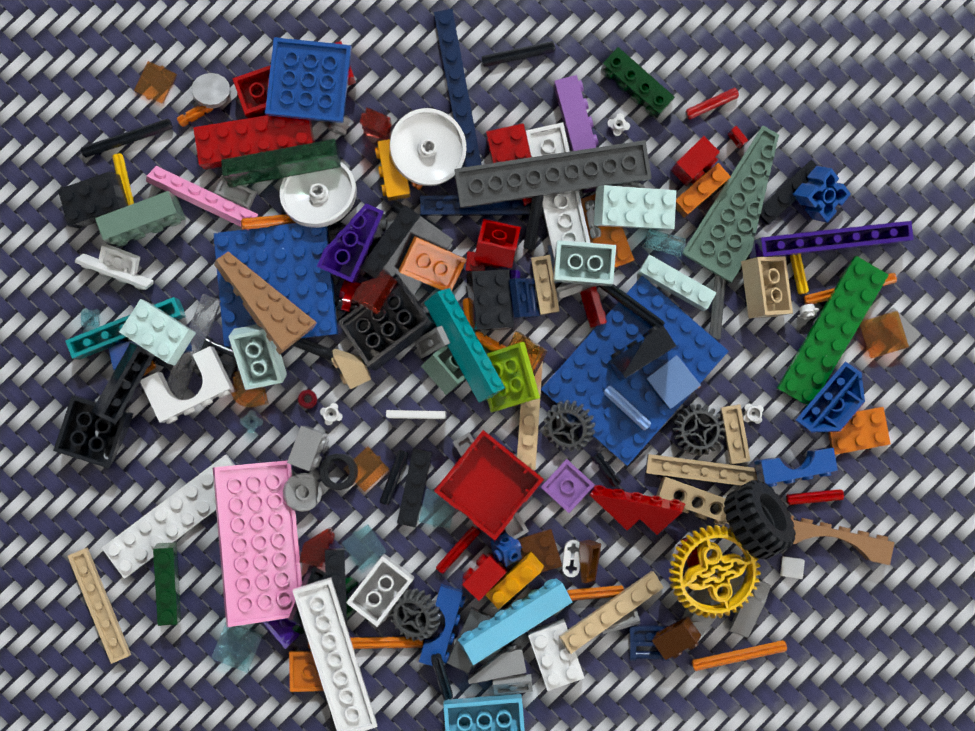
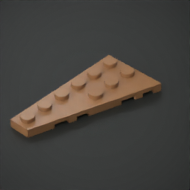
(266, 305)

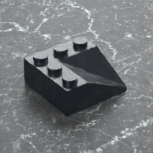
(639, 354)
(89, 435)

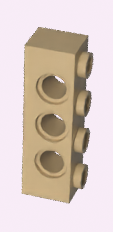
(669, 487)

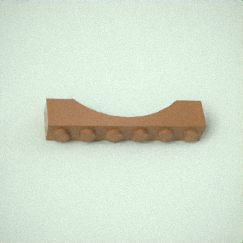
(871, 548)

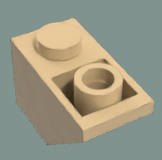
(352, 368)

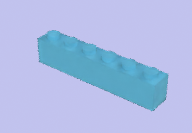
(514, 621)

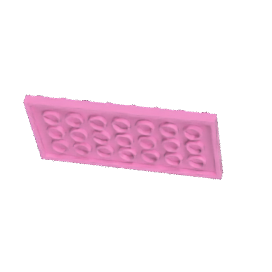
(256, 542)

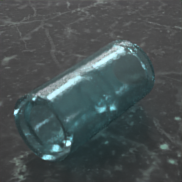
(664, 242)

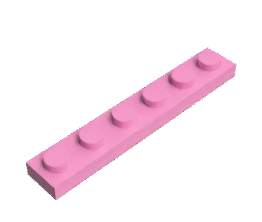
(198, 196)

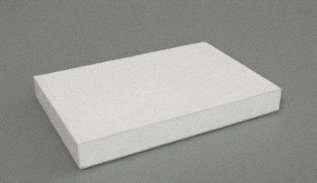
(402, 414)

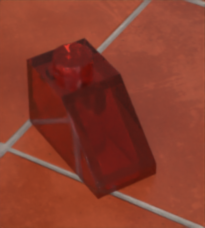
(374, 292)

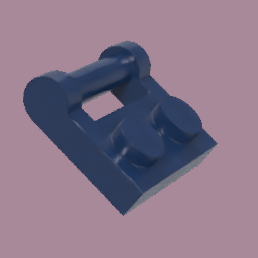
(524, 298)
(642, 636)

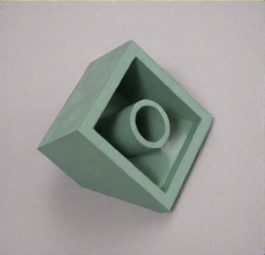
(444, 370)

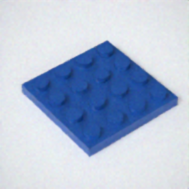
(308, 80)

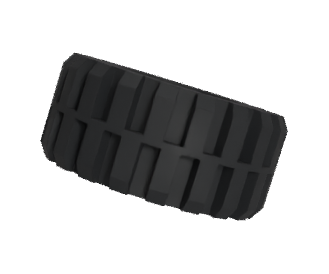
(759, 519)

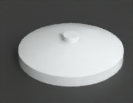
(427, 147)
(319, 196)

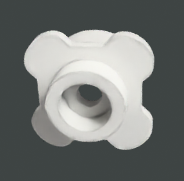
(617, 130)
(808, 311)
(748, 413)
(326, 414)

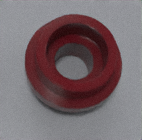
(301, 399)

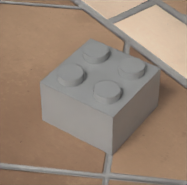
(308, 448)

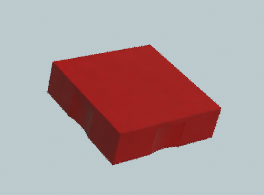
(488, 484)

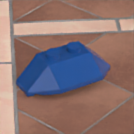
(835, 402)

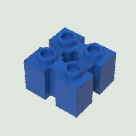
(821, 194)

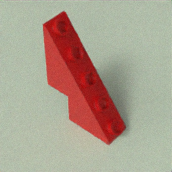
(630, 507)

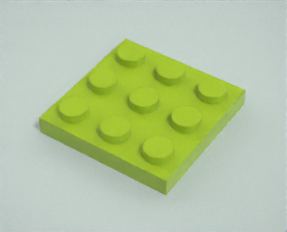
(516, 375)

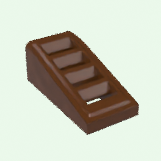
(589, 559)

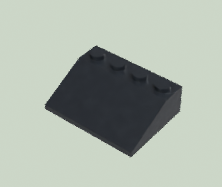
(395, 242)
(391, 330)

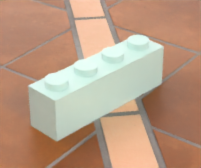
(676, 283)

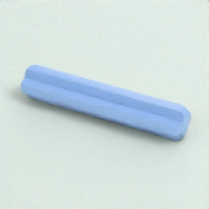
(627, 408)

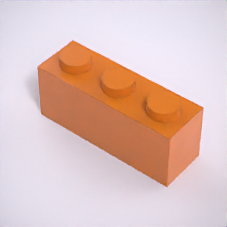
(701, 190)

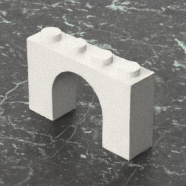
(214, 384)

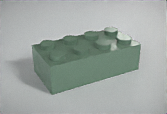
(140, 219)

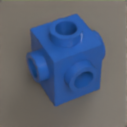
(506, 549)

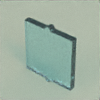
(436, 510)
(364, 547)

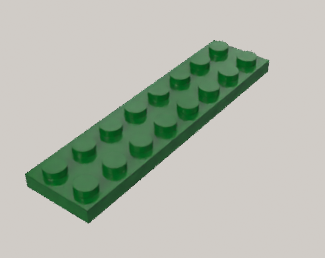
(832, 330)

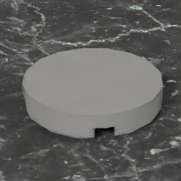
(211, 90)
(302, 492)

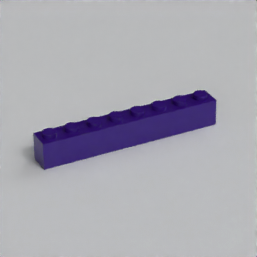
(834, 239)

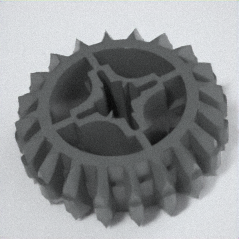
(565, 410)
(702, 437)
(420, 625)

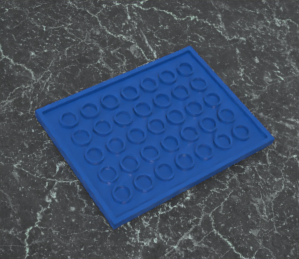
(588, 372)

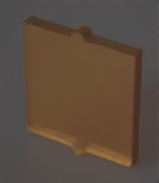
(155, 82)
(369, 468)

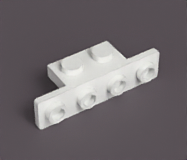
(116, 264)

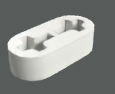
(567, 557)

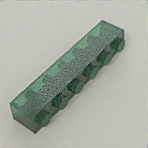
(281, 163)

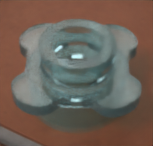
(85, 314)
(256, 421)

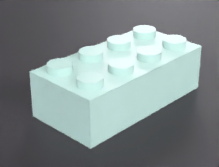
(635, 207)

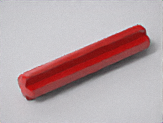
(712, 103)
(812, 497)
(457, 550)

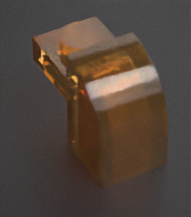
(248, 398)

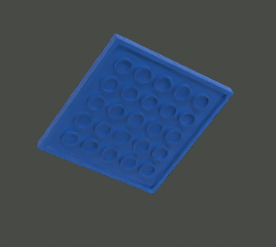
(287, 261)

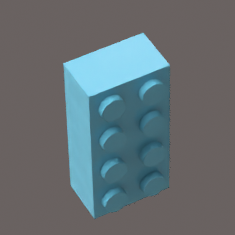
(485, 713)

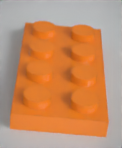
(611, 236)

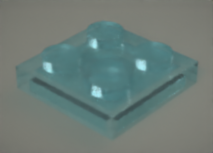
(237, 647)

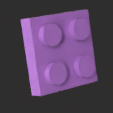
(567, 485)

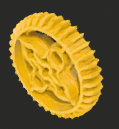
(706, 573)

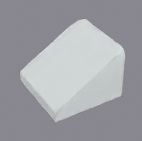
(792, 567)

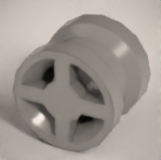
(339, 128)

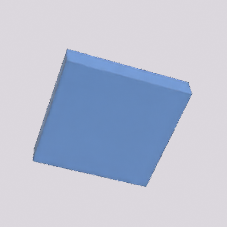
(673, 382)

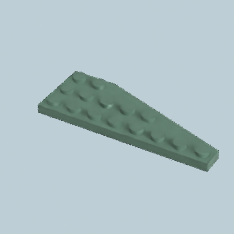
(732, 221)

